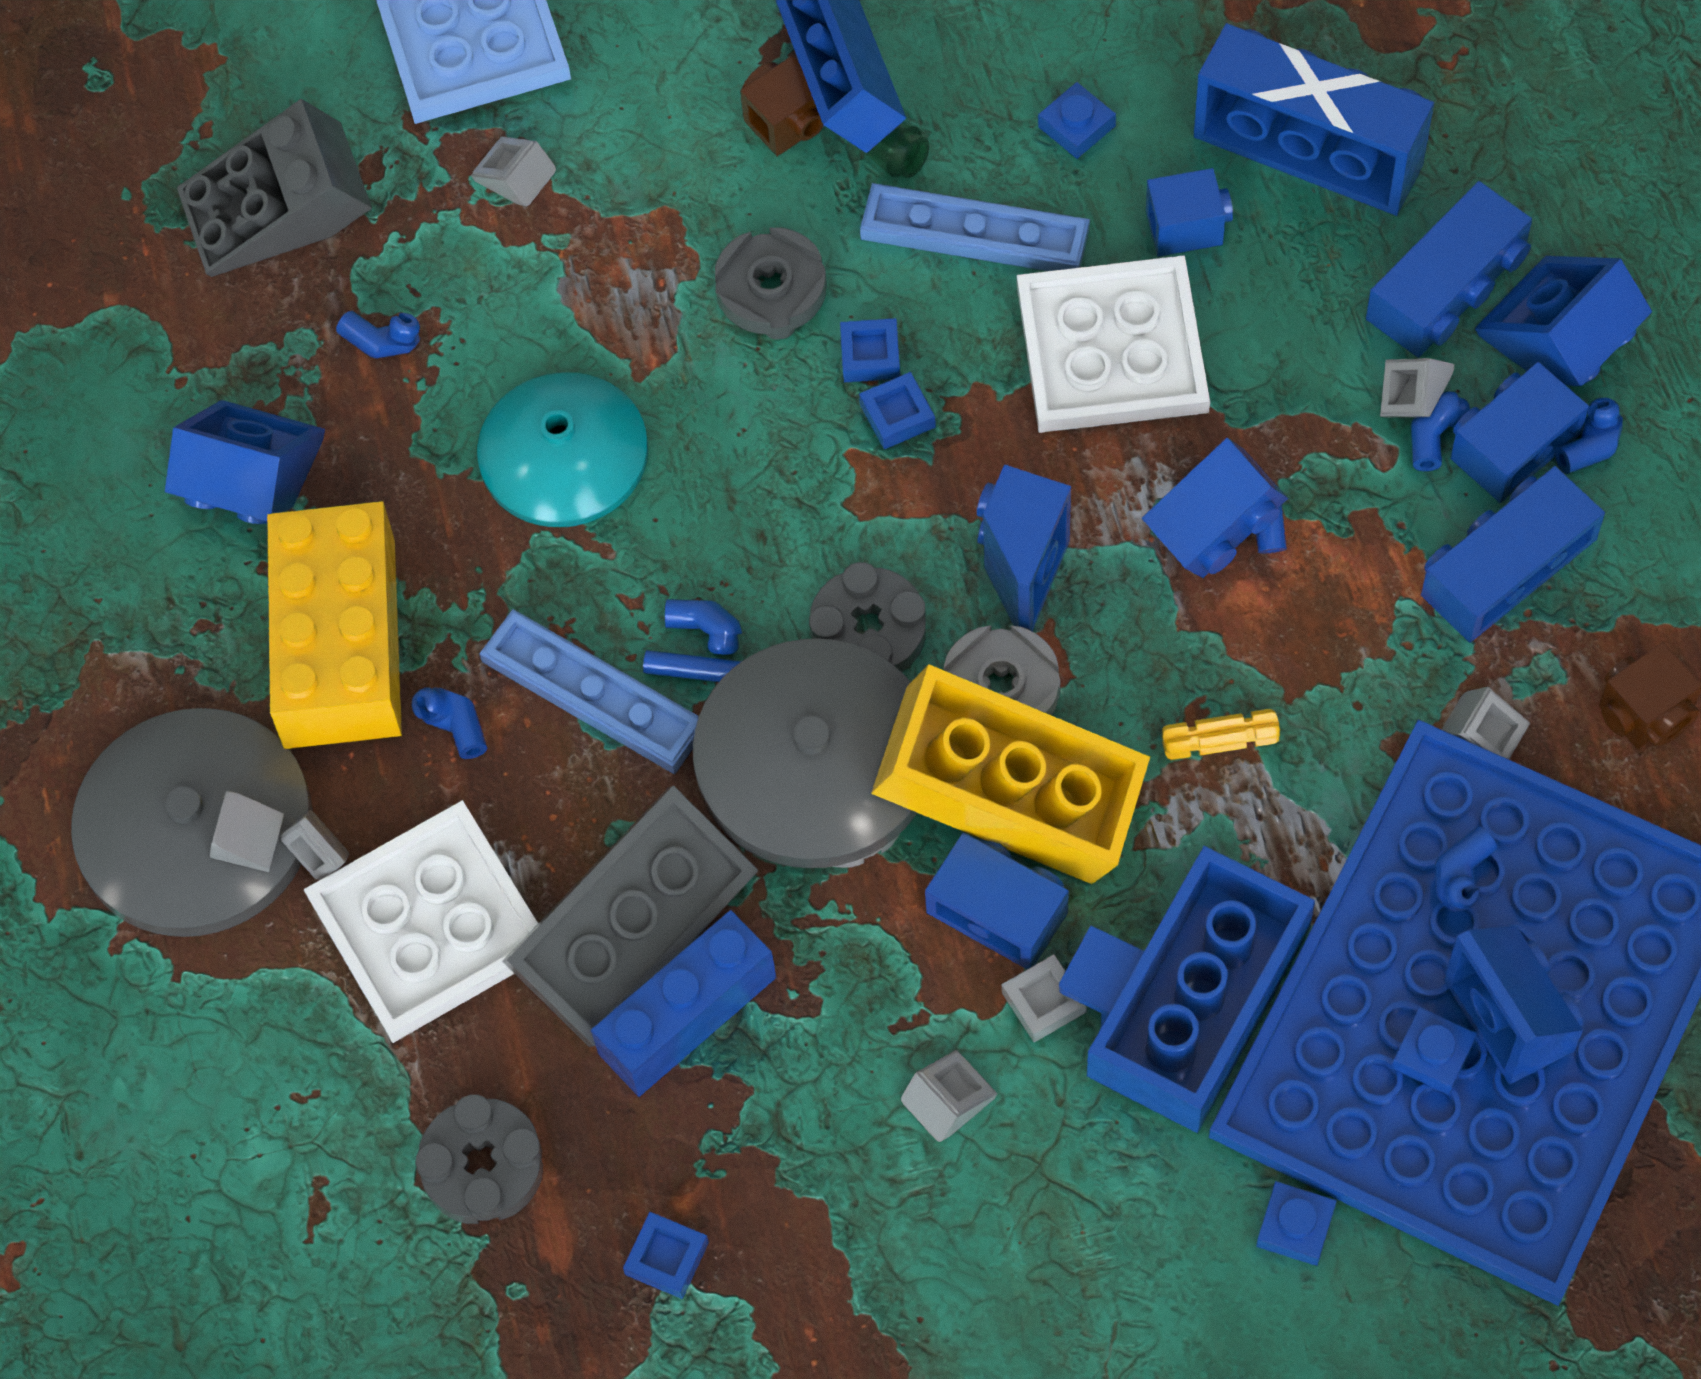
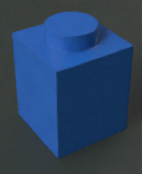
(1187, 211)

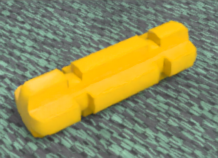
(1220, 734)

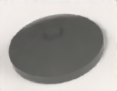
(796, 750)
(152, 814)

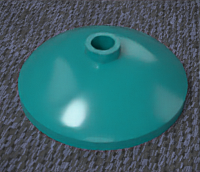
(569, 474)

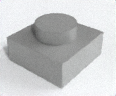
(1037, 999)

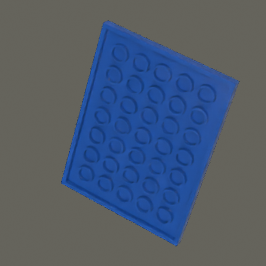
(1494, 1166)

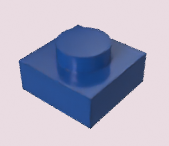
(1076, 120)
(870, 350)
(897, 410)
(1434, 1050)
(1296, 1223)
(666, 1255)

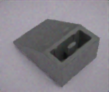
(274, 191)

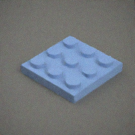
(471, 51)

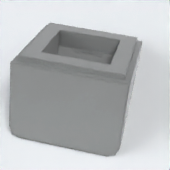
(515, 169)
(1413, 386)
(1487, 722)
(246, 832)
(314, 845)
(947, 1095)

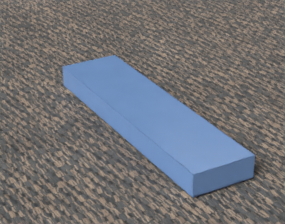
(974, 229)
(592, 690)

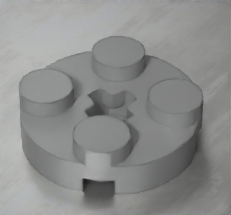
(1012, 652)

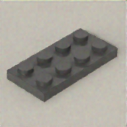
(630, 913)

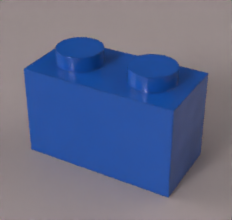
(1517, 430)
(1215, 509)
(997, 900)

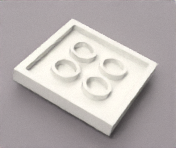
(1112, 344)
(424, 920)

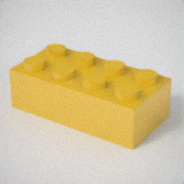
(333, 625)
(1011, 775)

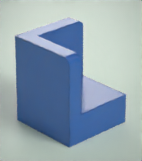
(1099, 971)

